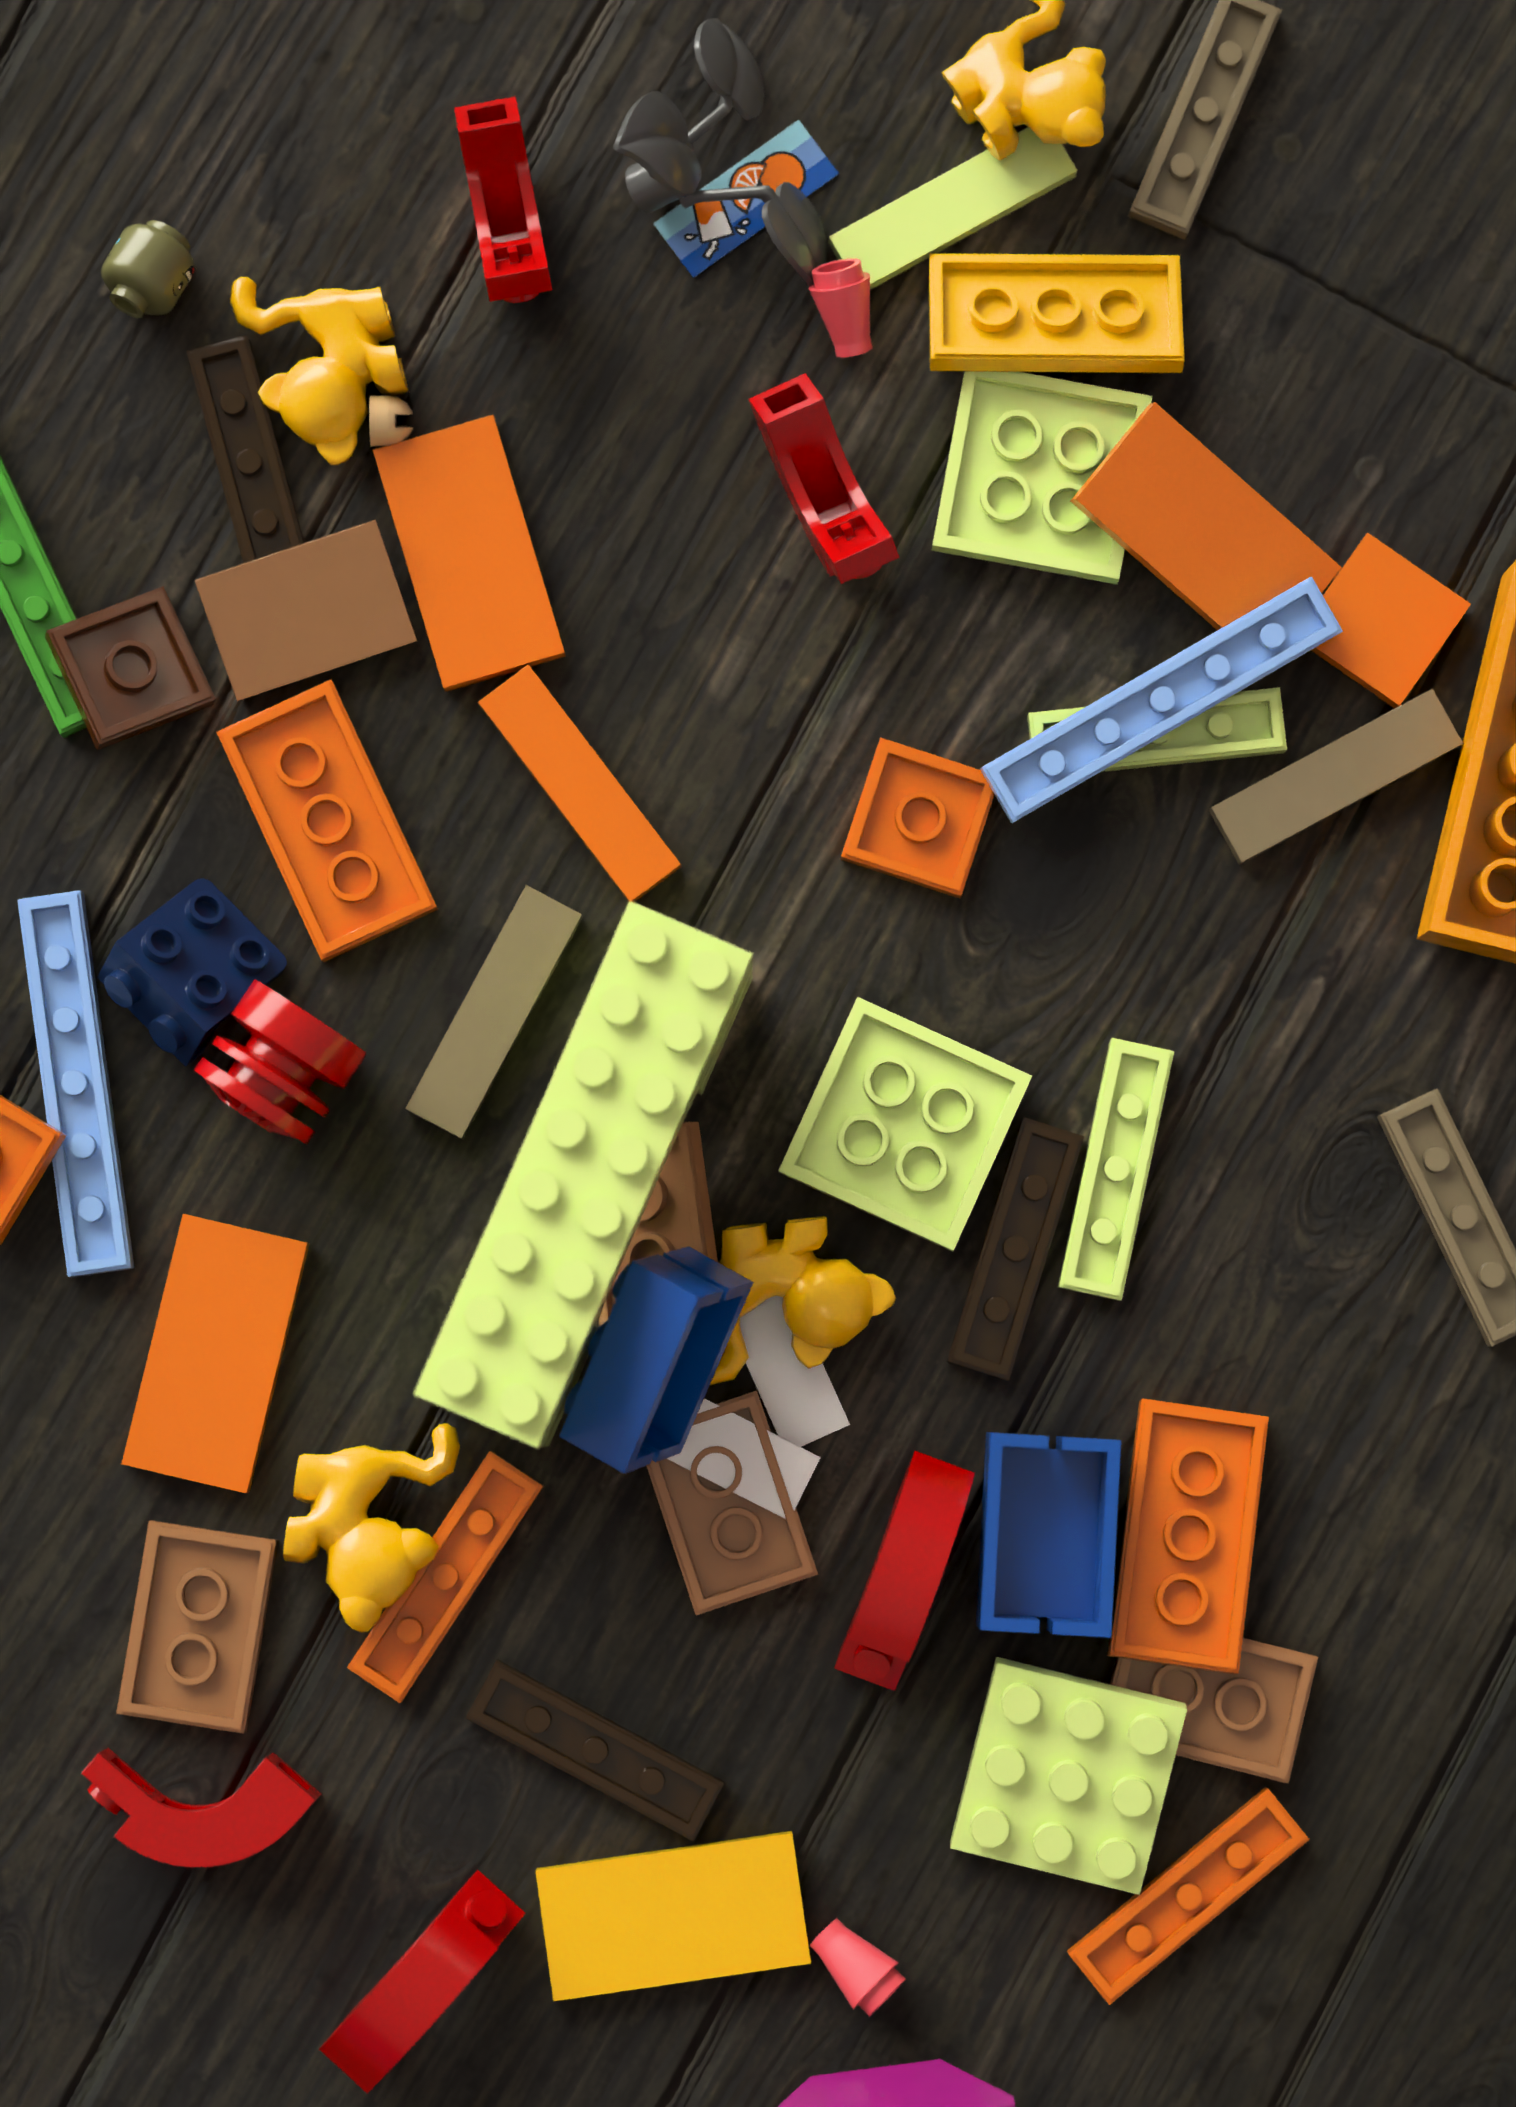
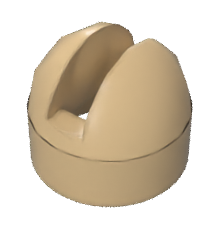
(383, 420)

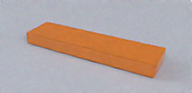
(579, 784)
(467, 1548)
(1187, 1895)

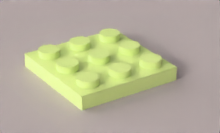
(1017, 463)
(905, 1124)
(1068, 1775)

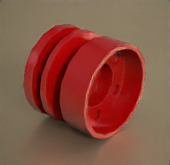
(280, 1062)

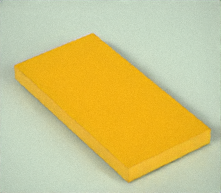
(1055, 313)
(672, 1916)

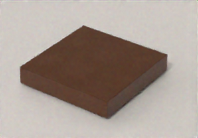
(130, 668)

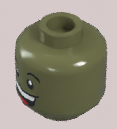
(148, 269)

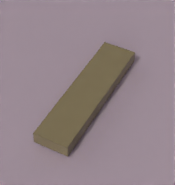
(1204, 115)
(1335, 776)
(494, 1012)
(1457, 1210)

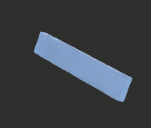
(1161, 699)
(76, 1083)

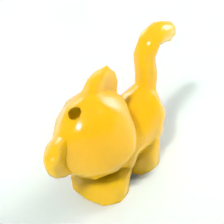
(1056, 101)
(326, 395)
(822, 1298)
(366, 1557)

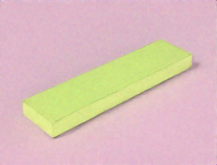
(952, 207)
(1235, 728)
(1115, 1169)

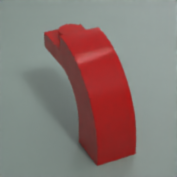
(503, 200)
(820, 481)
(906, 1571)
(201, 1834)
(422, 1982)

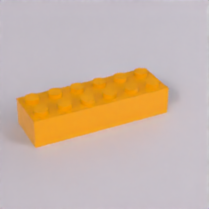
(1474, 869)

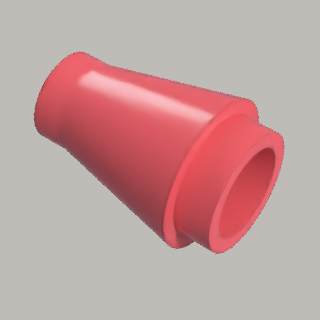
(843, 302)
(858, 1967)

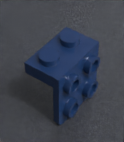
(189, 968)

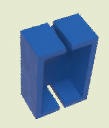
(654, 1358)
(1048, 1534)

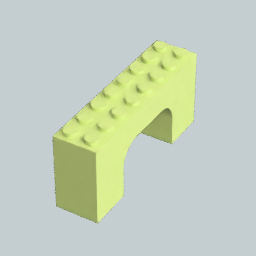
(586, 1175)

